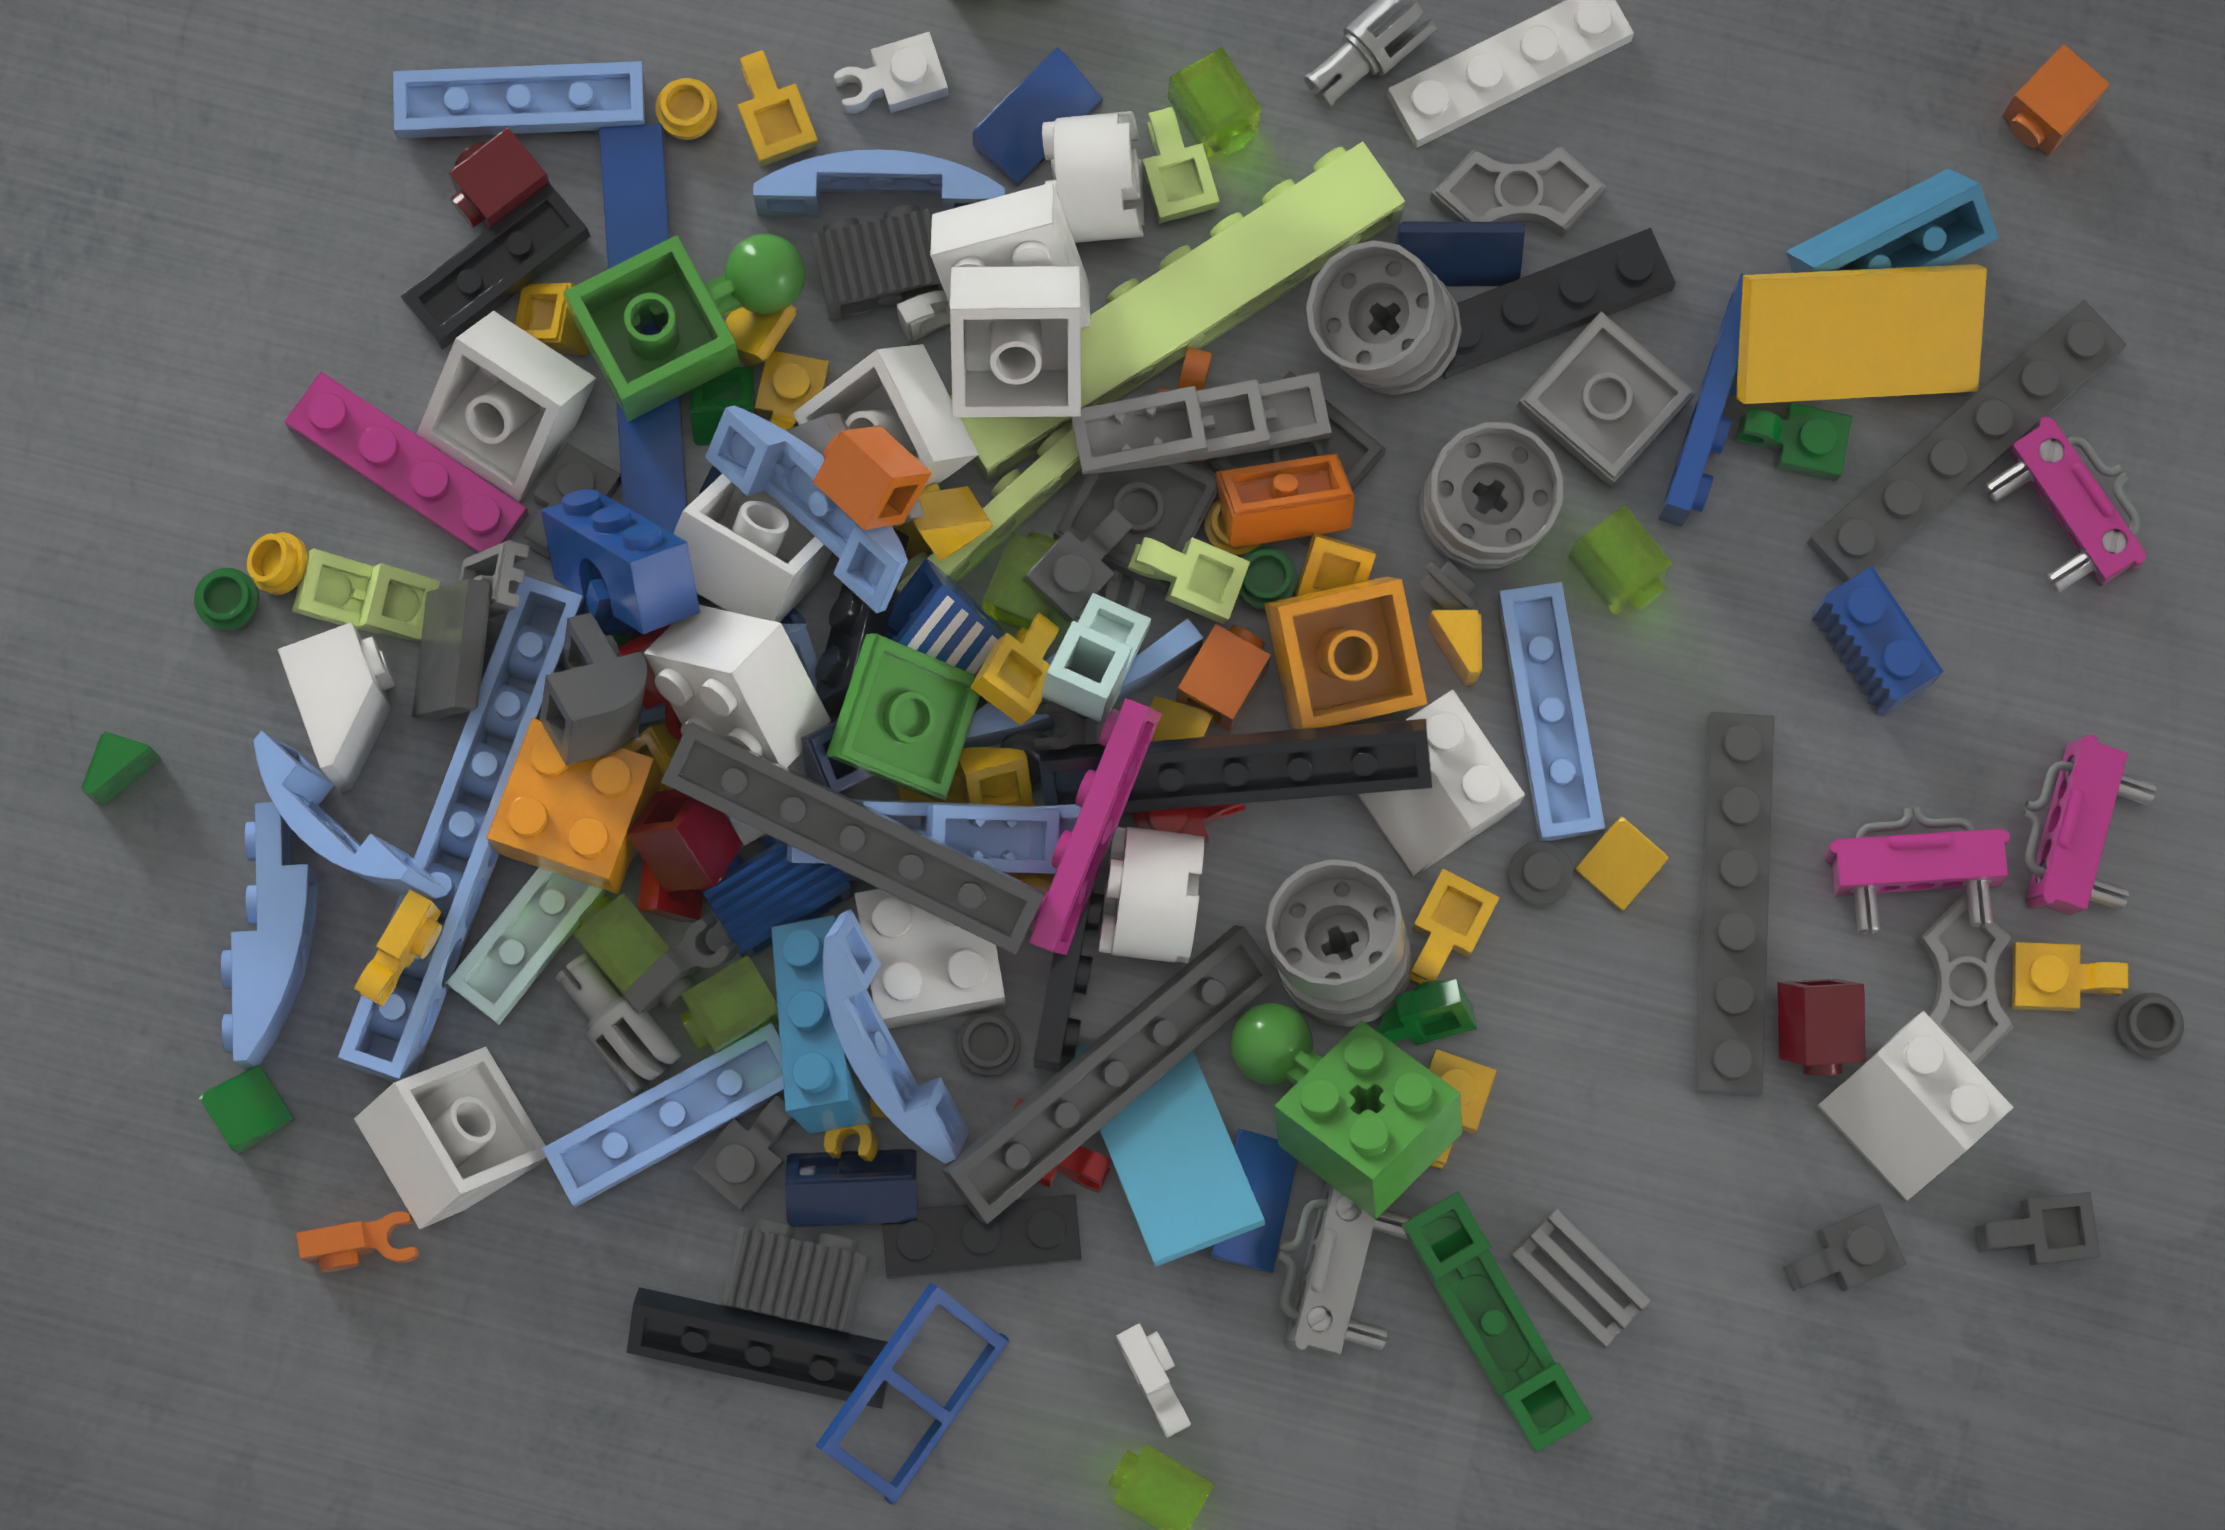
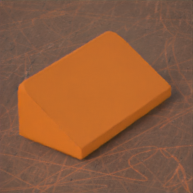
(1285, 500)

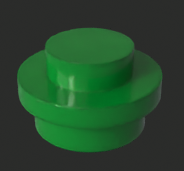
(1268, 577)
(226, 599)

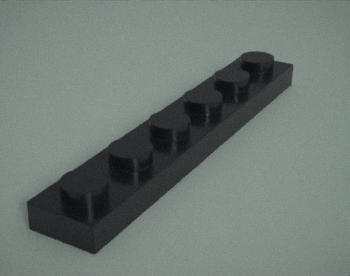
(1258, 766)

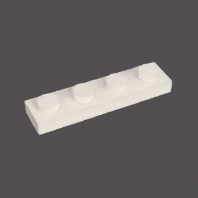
(1507, 66)

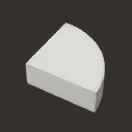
(923, 314)

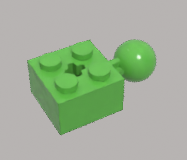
(666, 290)
(1357, 1116)

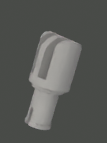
(1365, 51)
(625, 1039)

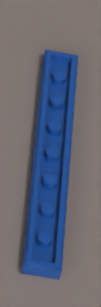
(634, 222)

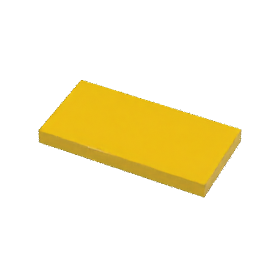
(1860, 333)

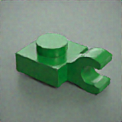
(1806, 440)
(1429, 1013)

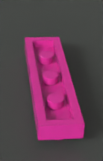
(405, 466)
(1102, 802)

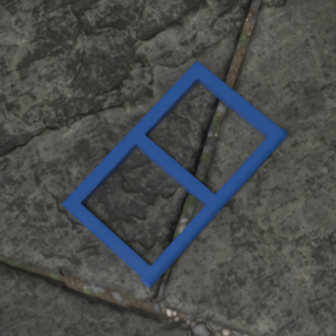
(882, 1371)

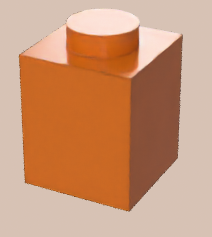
(2055, 101)
(871, 477)
(1225, 674)

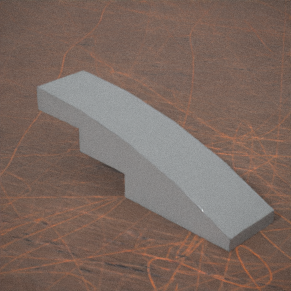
(1201, 424)

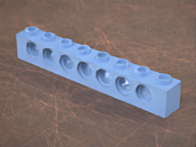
(454, 845)

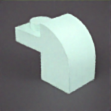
(1095, 658)

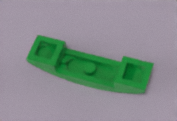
(1494, 1323)

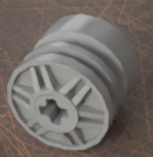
(1357, 298)
(1511, 466)
(1335, 910)

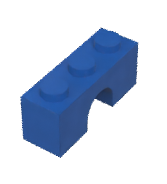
(640, 562)

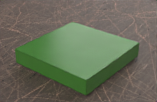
(904, 717)

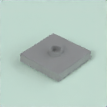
(1606, 399)

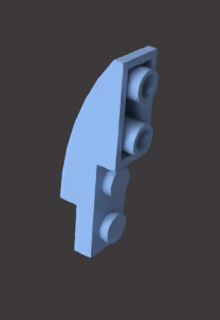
(268, 963)

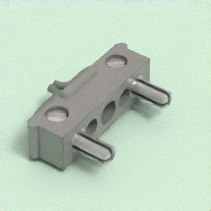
(1332, 1274)

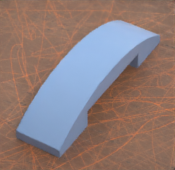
(798, 186)
(771, 460)
(299, 789)
(922, 1111)

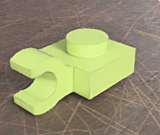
(1177, 175)
(1200, 576)

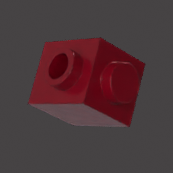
(494, 179)
(684, 841)
(1821, 1024)

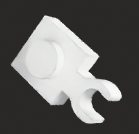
(902, 73)
(1148, 1362)

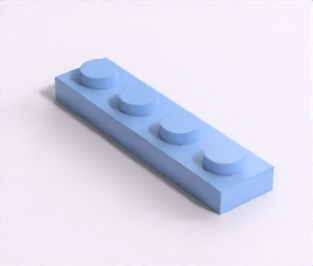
(518, 98)
(1550, 712)
(668, 1116)

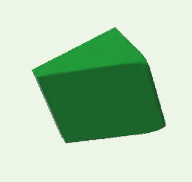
(712, 398)
(116, 766)
(246, 1109)

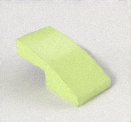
(371, 597)

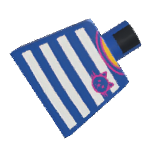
(942, 620)

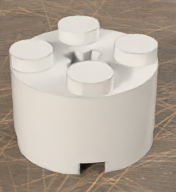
(1097, 174)
(1151, 894)

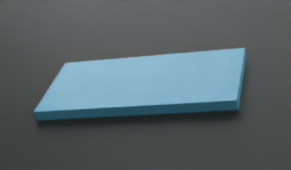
(1180, 1166)

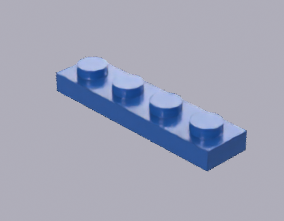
(1707, 426)

